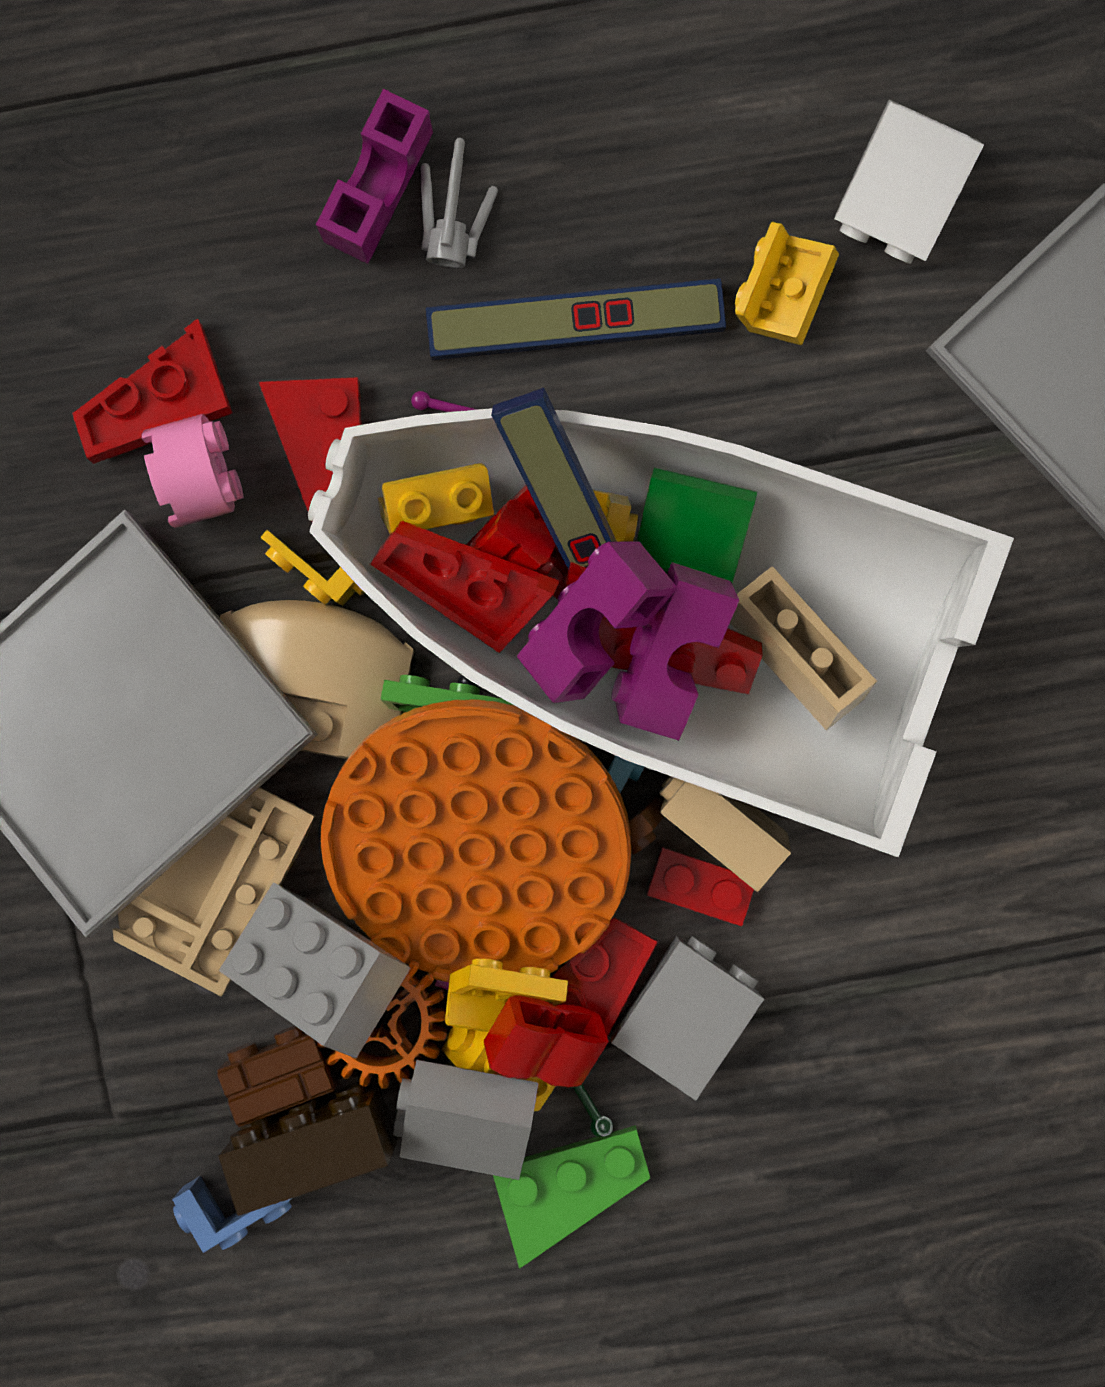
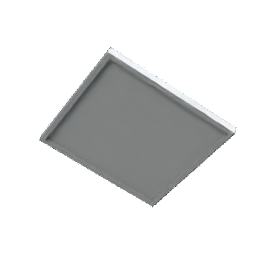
(1038, 357)
(127, 723)

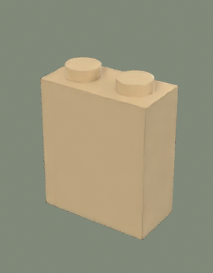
(727, 829)

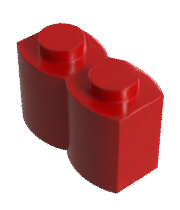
(545, 1041)

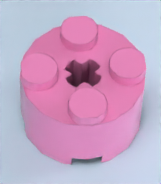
(191, 470)

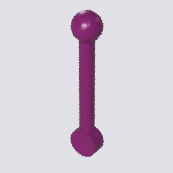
(421, 401)

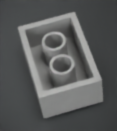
(314, 970)

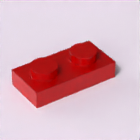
(700, 886)

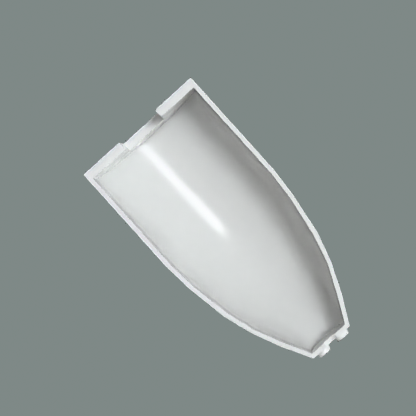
(874, 568)

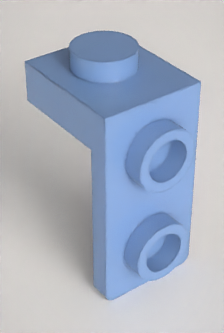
(200, 1215)

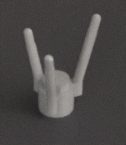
(448, 242)

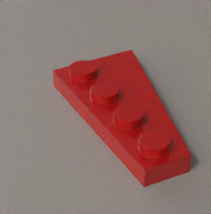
(725, 668)

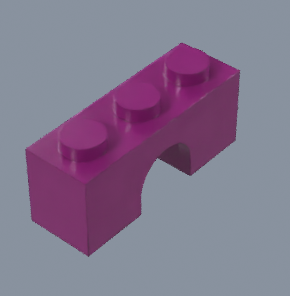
(389, 154)
(566, 647)
(651, 691)

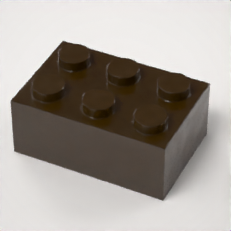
(308, 1148)

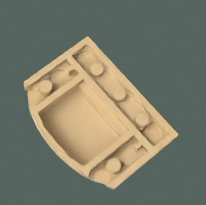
(326, 665)
(210, 894)

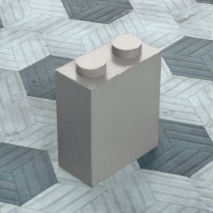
(687, 1015)
(465, 1119)

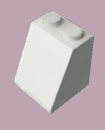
(907, 182)

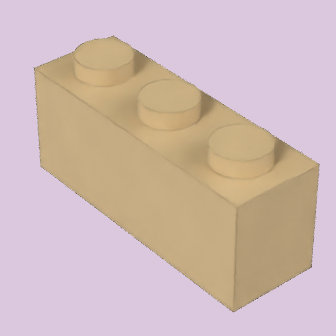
(801, 649)

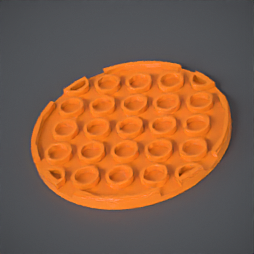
(476, 839)

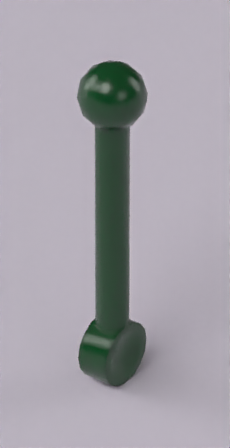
(601, 1125)

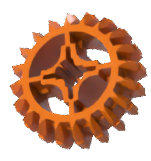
(396, 1037)

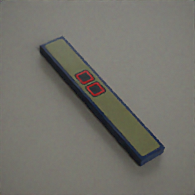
(575, 319)
(553, 475)

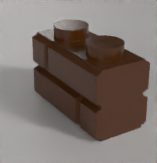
(275, 1076)

